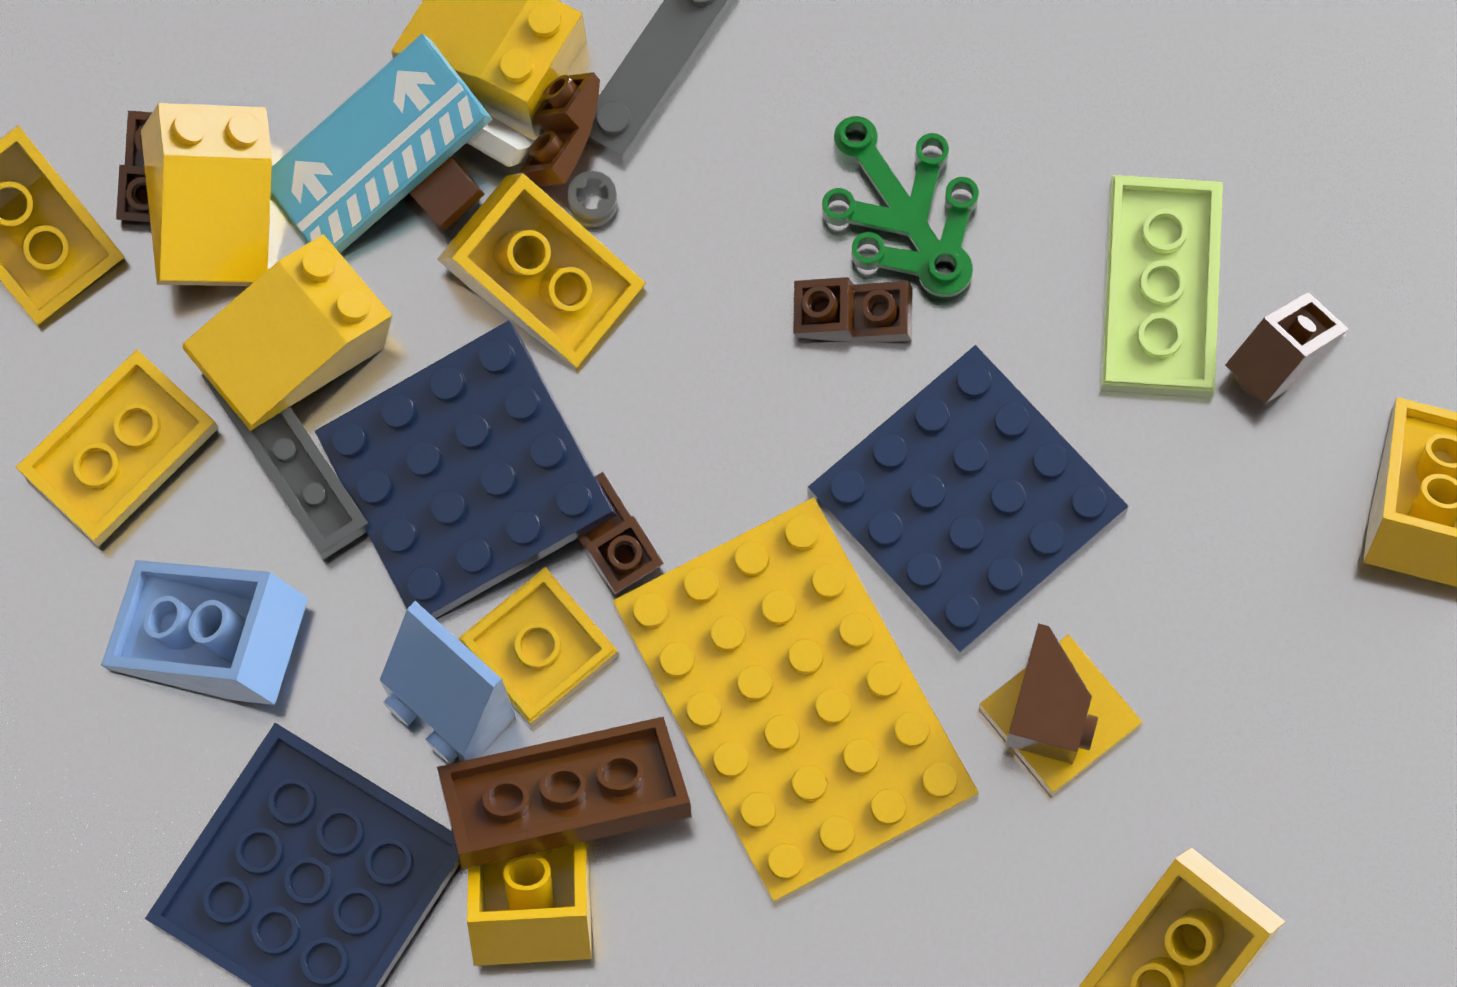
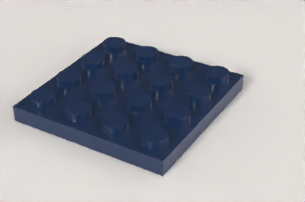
(465, 472)
(967, 500)
(306, 874)

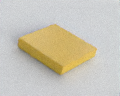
(540, 646)
(1114, 722)

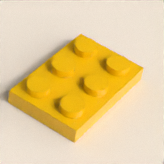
(117, 447)

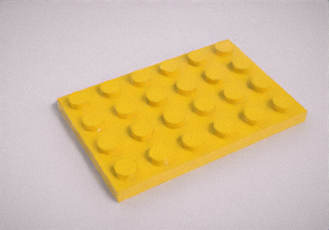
(795, 700)

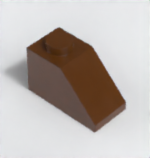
(1285, 347)
(1051, 704)

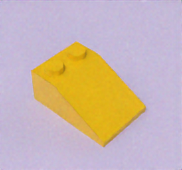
(502, 47)
(208, 193)
(46, 234)
(541, 269)
(290, 333)
(1416, 495)
(531, 908)
(1188, 932)

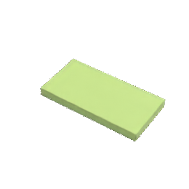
(1162, 286)

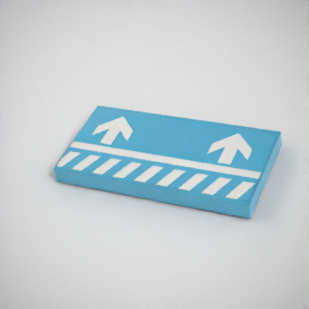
(377, 146)

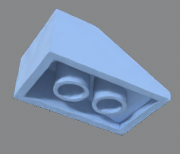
(206, 629)
(444, 689)

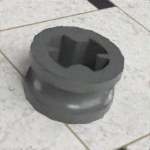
(578, 189)

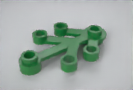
(905, 213)

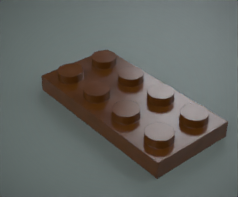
(563, 792)

